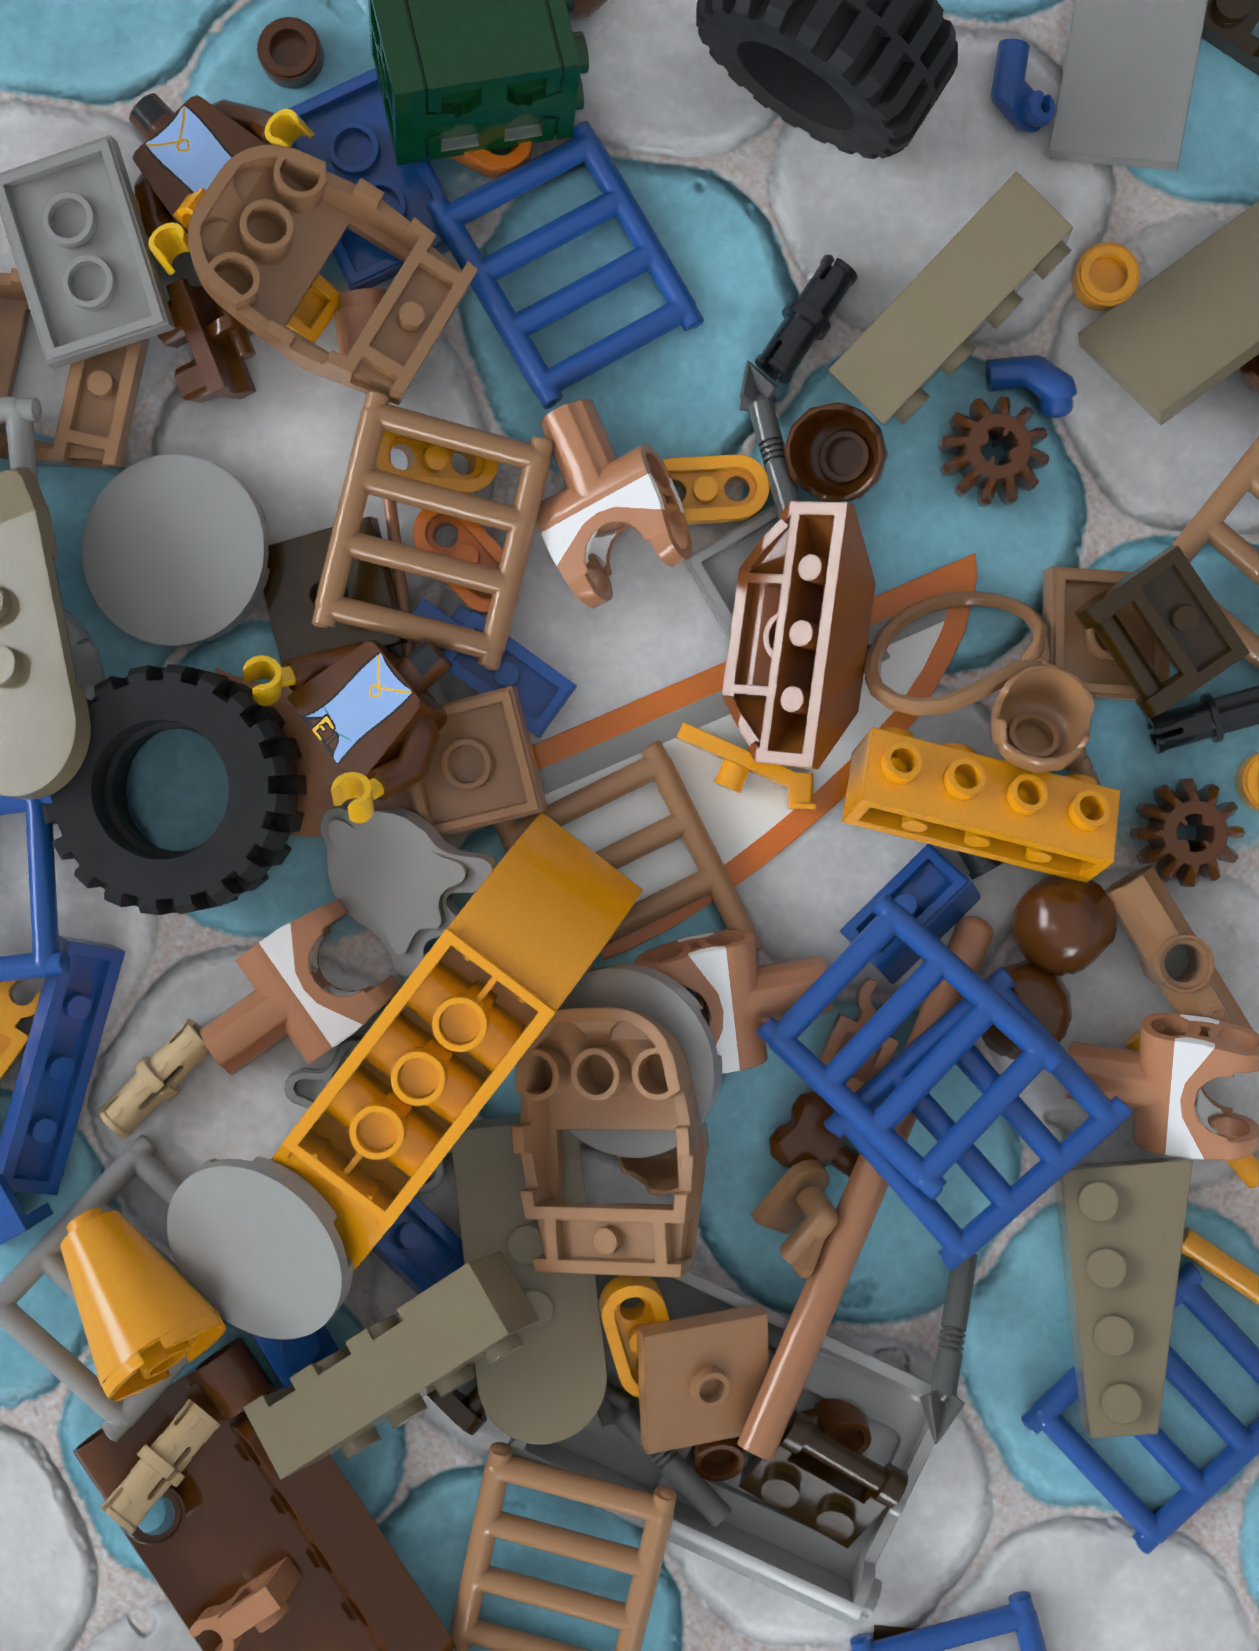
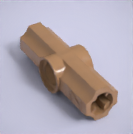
(1157, 926)

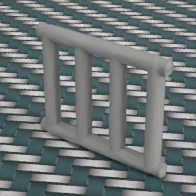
(48, 1260)

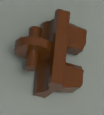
(216, 343)

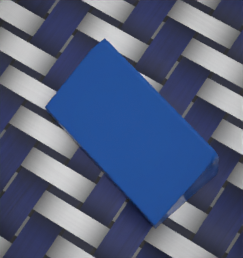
(932, 893)

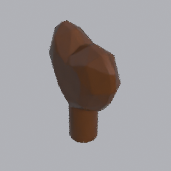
(808, 1138)

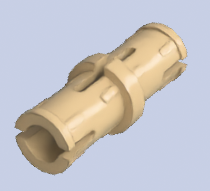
(155, 1080)
(160, 1466)

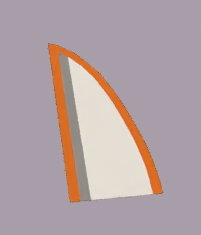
(756, 823)

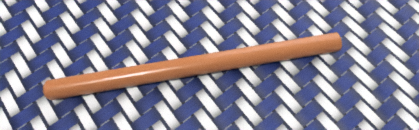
(843, 1245)

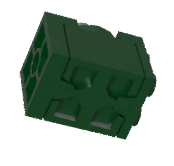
(476, 73)

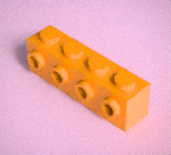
(981, 805)

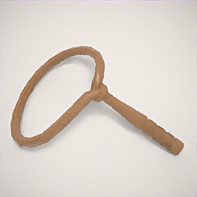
(975, 691)

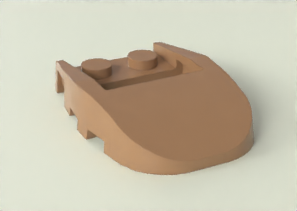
(271, 231)
(96, 397)
(607, 1074)

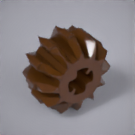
(1009, 431)
(1189, 808)

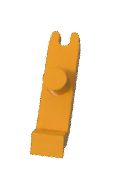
(739, 762)

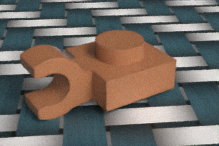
(255, 1604)

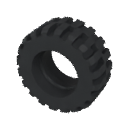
(837, 67)
(259, 807)

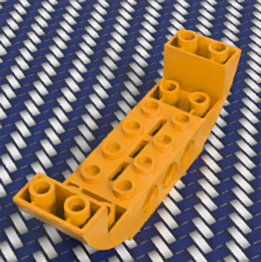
(456, 1030)

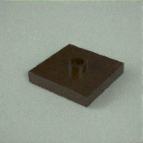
(293, 588)

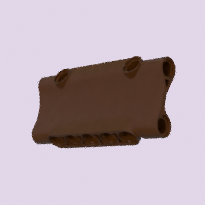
(240, 1519)

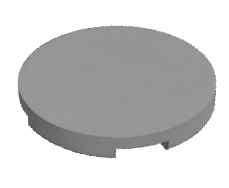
(176, 550)
(679, 1012)
(259, 1247)

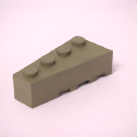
(953, 299)
(1121, 1278)
(394, 1366)

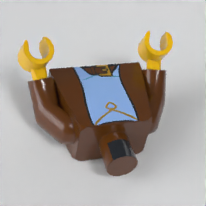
(187, 153)
(365, 711)

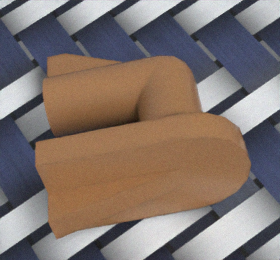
(796, 1195)

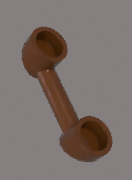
(834, 1417)

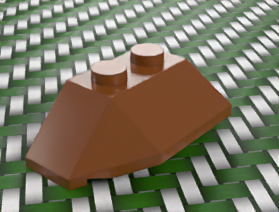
(800, 635)

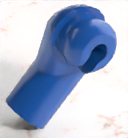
(1012, 95)
(1039, 376)

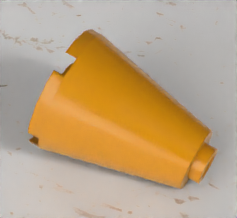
(133, 1304)

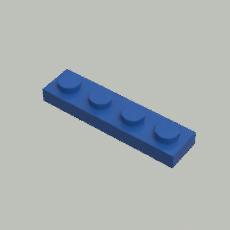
(58, 1067)

